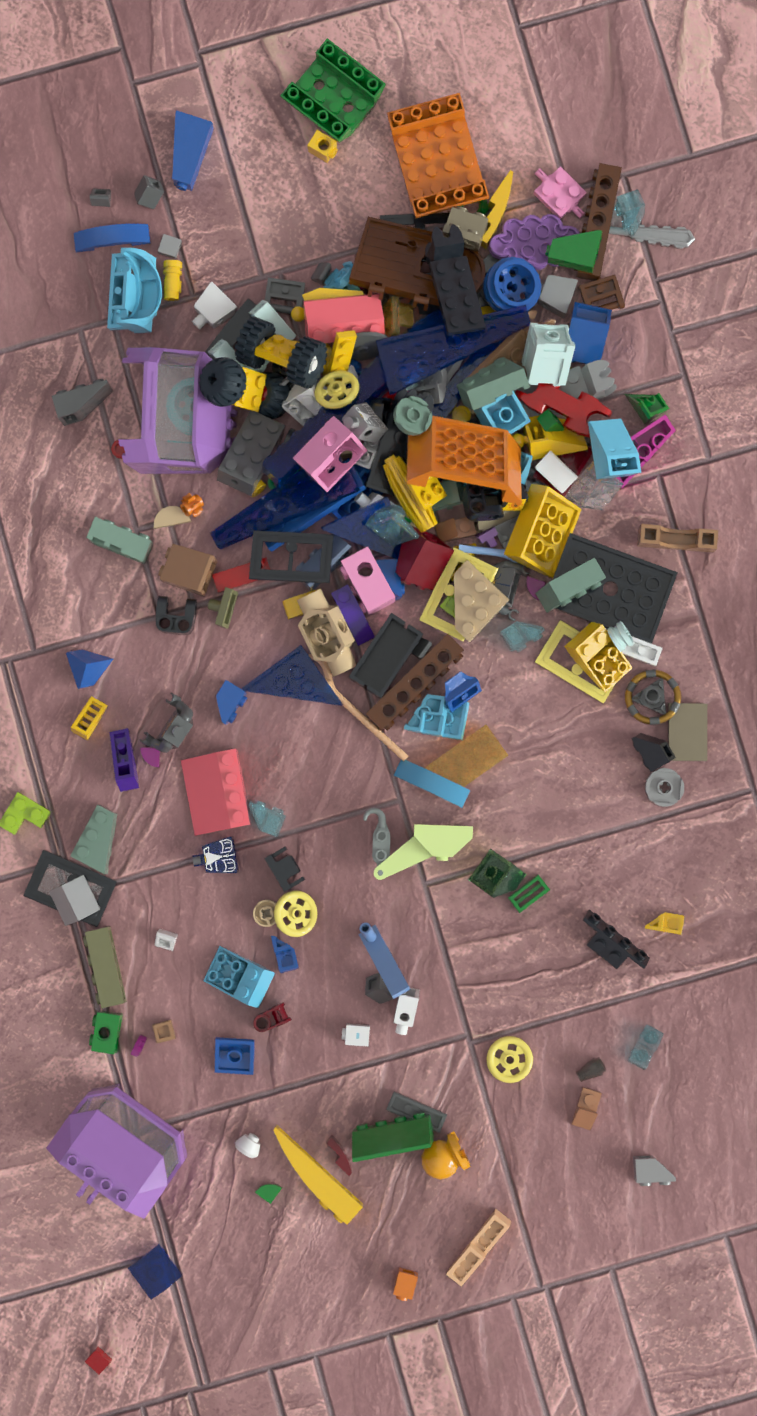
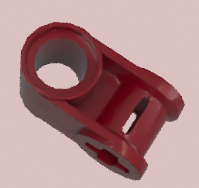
(272, 1017)

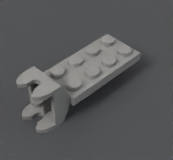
(590, 379)

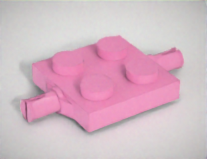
(560, 193)

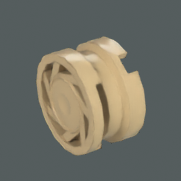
(264, 913)

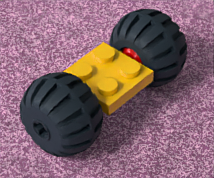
(227, 384)

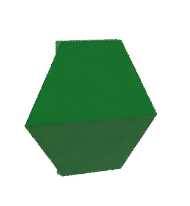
(647, 406)

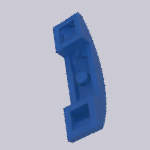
(111, 235)

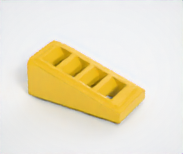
(94, 721)

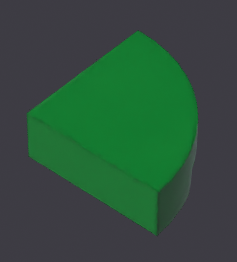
(268, 1192)

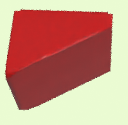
(98, 1360)

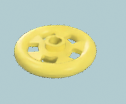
(336, 389)
(280, 913)
(524, 1067)

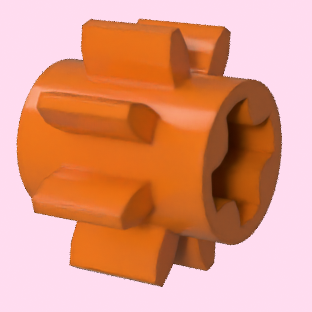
(192, 505)

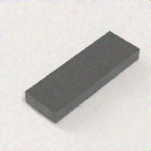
(407, 1107)

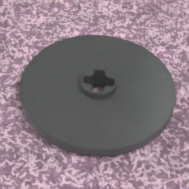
(365, 345)

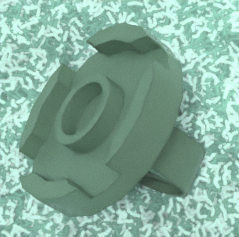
(412, 415)

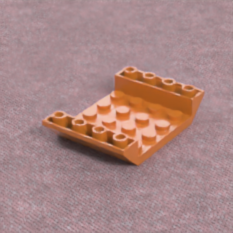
(437, 155)
(466, 455)

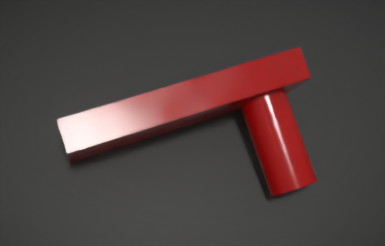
(236, 576)

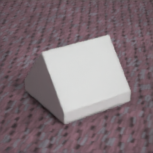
(165, 939)

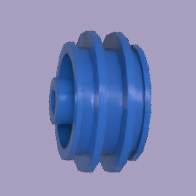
(497, 292)

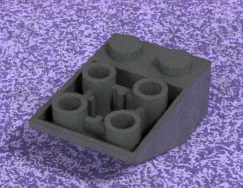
(78, 403)

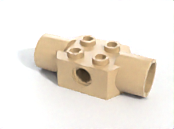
(326, 632)

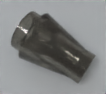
(592, 1069)

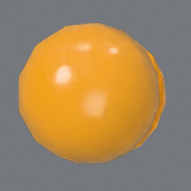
(444, 1157)

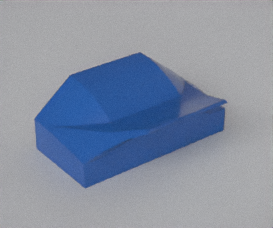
(460, 690)

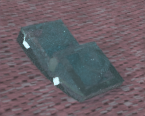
(645, 1047)

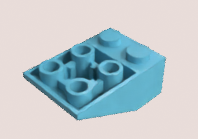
(613, 449)
(239, 977)

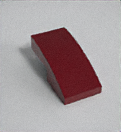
(342, 1160)

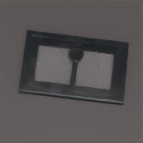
(54, 871)

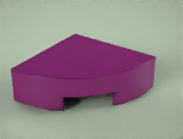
(534, 586)
(151, 756)
(137, 1049)

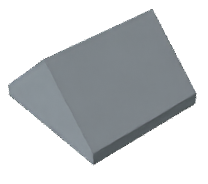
(74, 900)

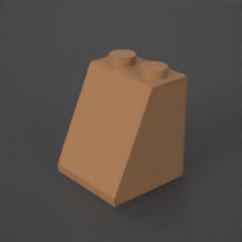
(188, 569)

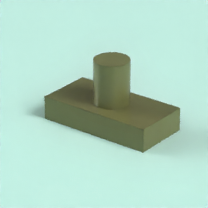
(224, 607)

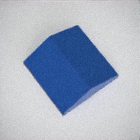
(234, 1055)

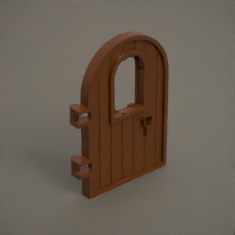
(392, 262)

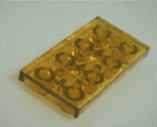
(469, 757)

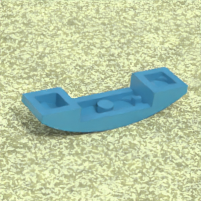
(432, 783)

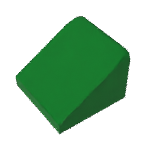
(550, 422)

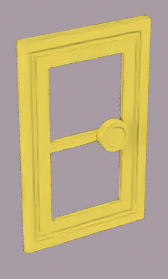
(443, 587)
(570, 677)

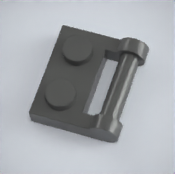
(284, 290)

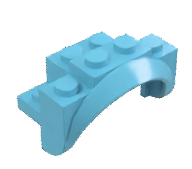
(133, 294)

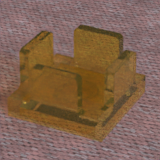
(396, 315)

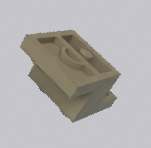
(471, 226)

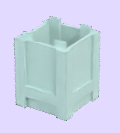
(548, 354)

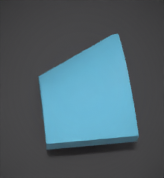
(436, 720)

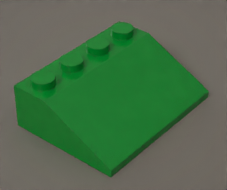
(392, 1137)

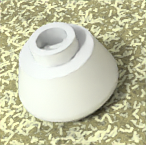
(248, 1145)

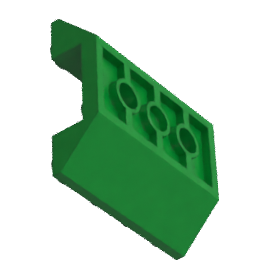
(344, 84)

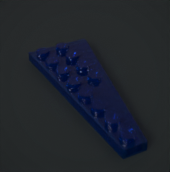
(427, 351)

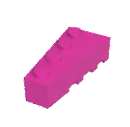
(649, 441)

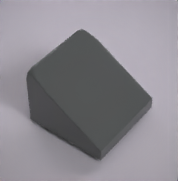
(321, 273)
(422, 648)

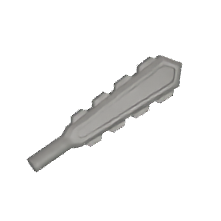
(665, 236)

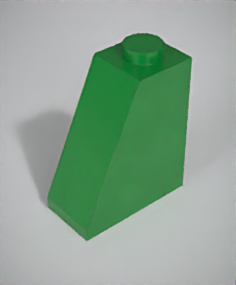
(575, 251)

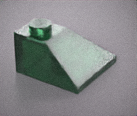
(496, 875)

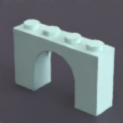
(263, 311)

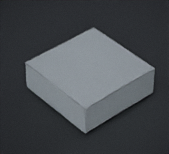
(169, 246)

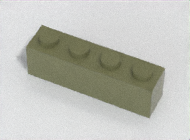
(105, 967)

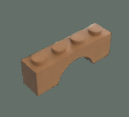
(692, 540)

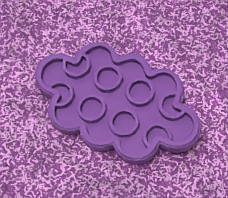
(529, 238)

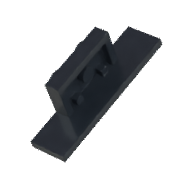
(611, 944)

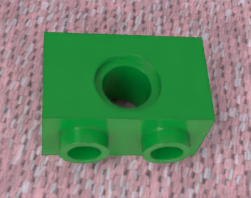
(113, 1023)

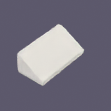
(556, 472)

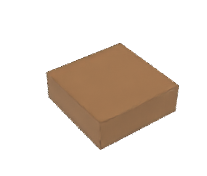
(164, 1031)

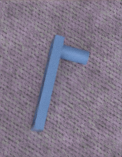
(383, 960)

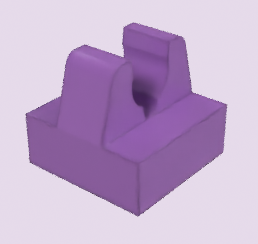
(488, 537)

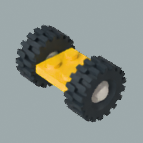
(302, 358)

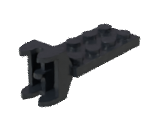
(453, 282)
(391, 443)

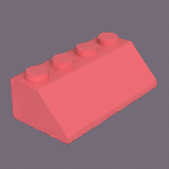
(342, 314)

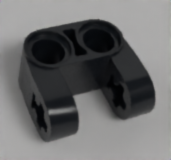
(477, 500)
(175, 621)

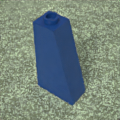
(190, 145)

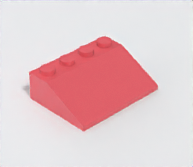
(216, 792)

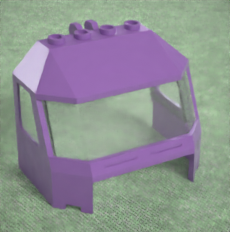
(178, 424)
(119, 1149)

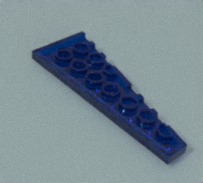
(283, 503)

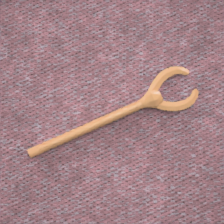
(360, 716)

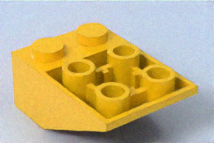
(598, 656)

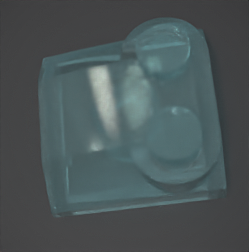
(391, 525)

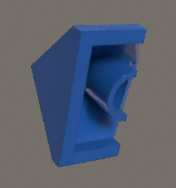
(87, 667)

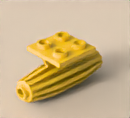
(414, 499)

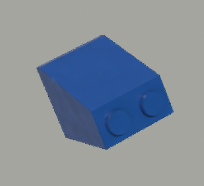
(589, 332)

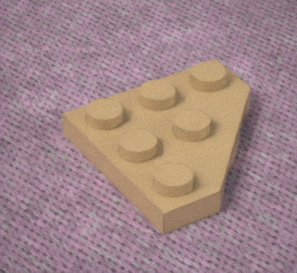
(475, 600)

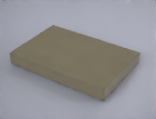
(688, 732)

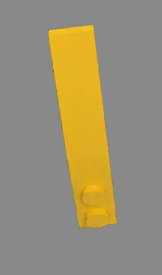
(319, 1180)

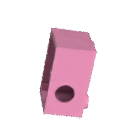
(324, 451)
(371, 590)

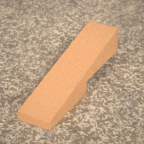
(478, 1247)

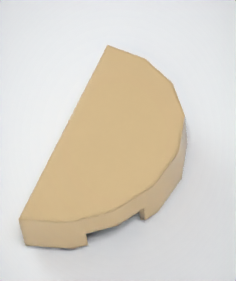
(170, 516)

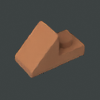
(455, 529)
(586, 1108)

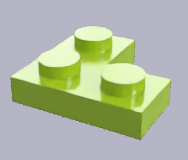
(21, 809)

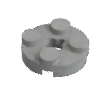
(672, 795)

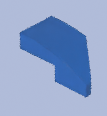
(285, 955)

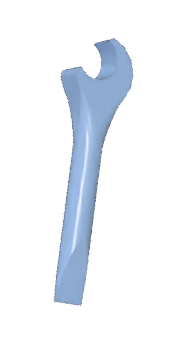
(484, 551)

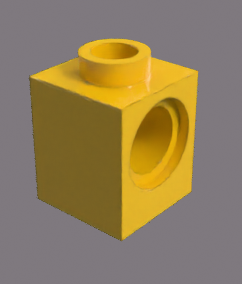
(322, 139)

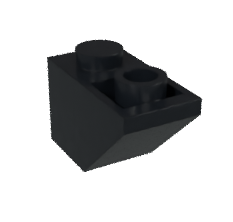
(653, 751)

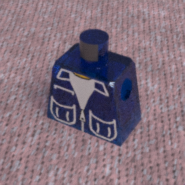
(218, 857)

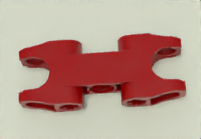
(575, 410)

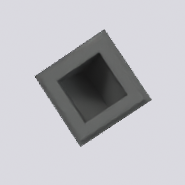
(100, 197)

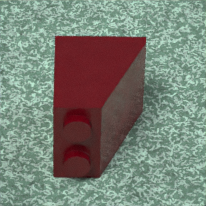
(423, 560)

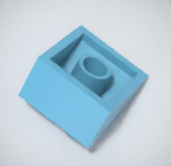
(503, 413)

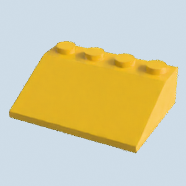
(542, 530)

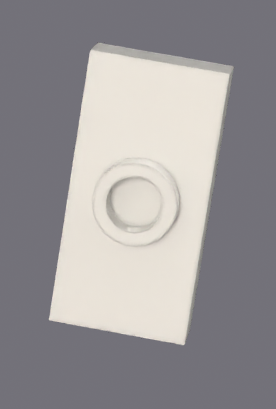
(643, 651)

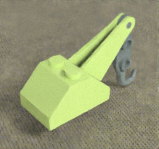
(427, 841)

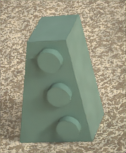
(491, 382)

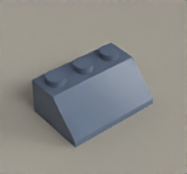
(340, 551)

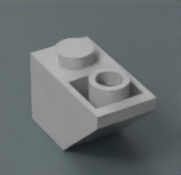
(649, 1170)

